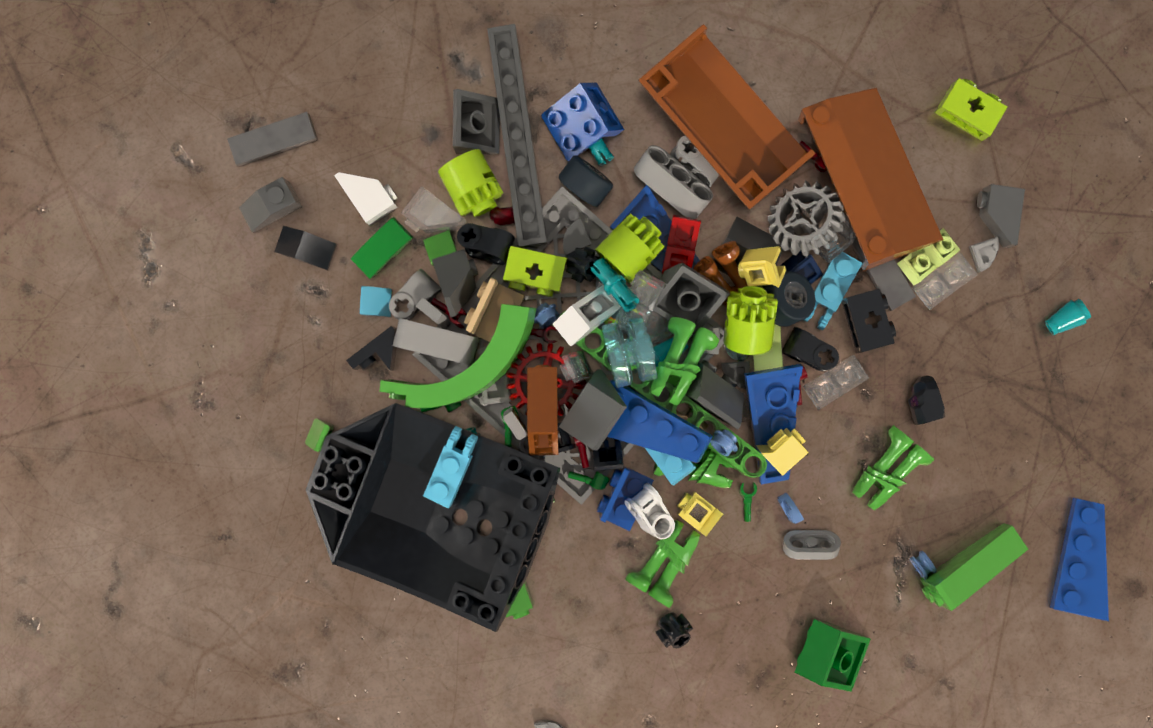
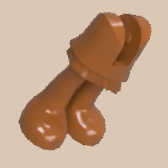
(725, 256)

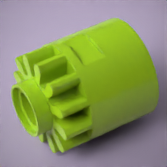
(471, 183)
(631, 246)
(750, 321)

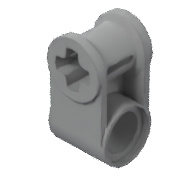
(694, 161)
(418, 286)

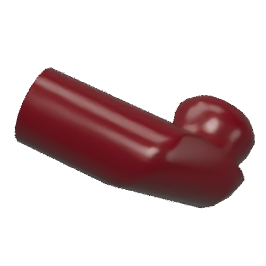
(502, 216)

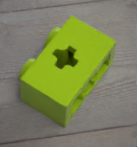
(956, 109)
(522, 259)

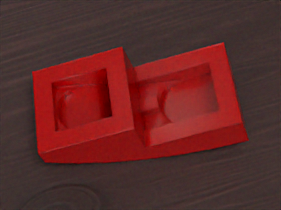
(681, 242)

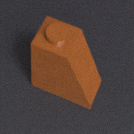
(542, 410)

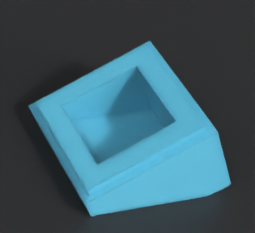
(375, 301)

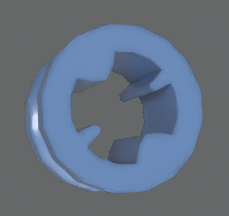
(923, 564)

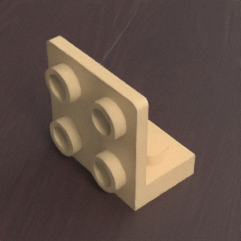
(484, 319)

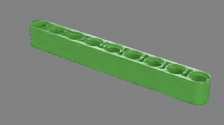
(697, 416)

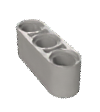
(673, 182)
(435, 342)

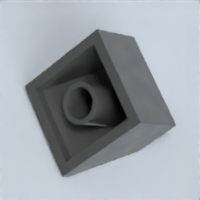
(717, 395)

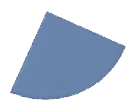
(790, 509)

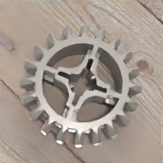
(822, 202)

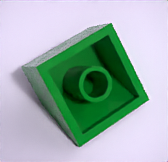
(832, 656)

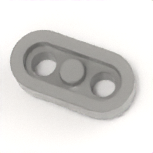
(811, 544)

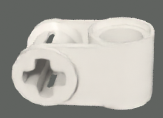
(648, 509)

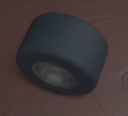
(585, 181)
(794, 299)

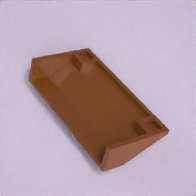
(724, 118)
(871, 176)

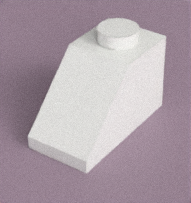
(368, 196)
(586, 315)

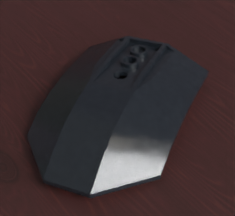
(381, 525)

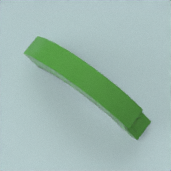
(503, 350)

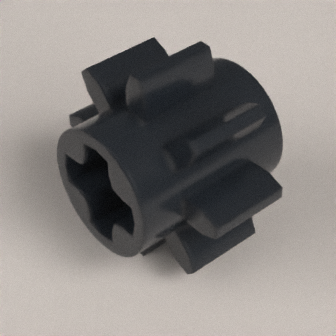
(580, 263)
(674, 630)

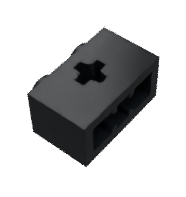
(861, 307)

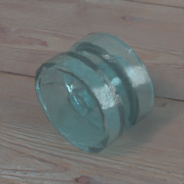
(633, 351)

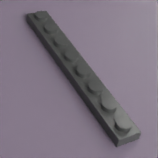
(517, 136)

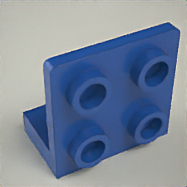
(581, 119)
(625, 484)

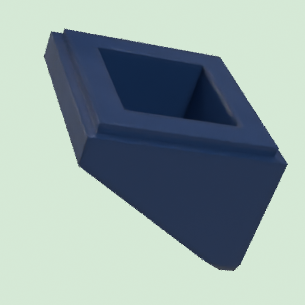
(804, 266)

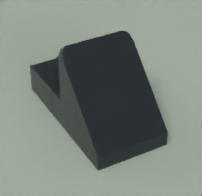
(379, 346)

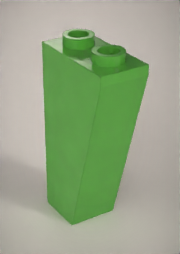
(973, 567)

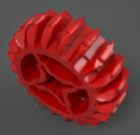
(522, 377)

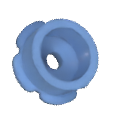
(546, 315)
(724, 442)

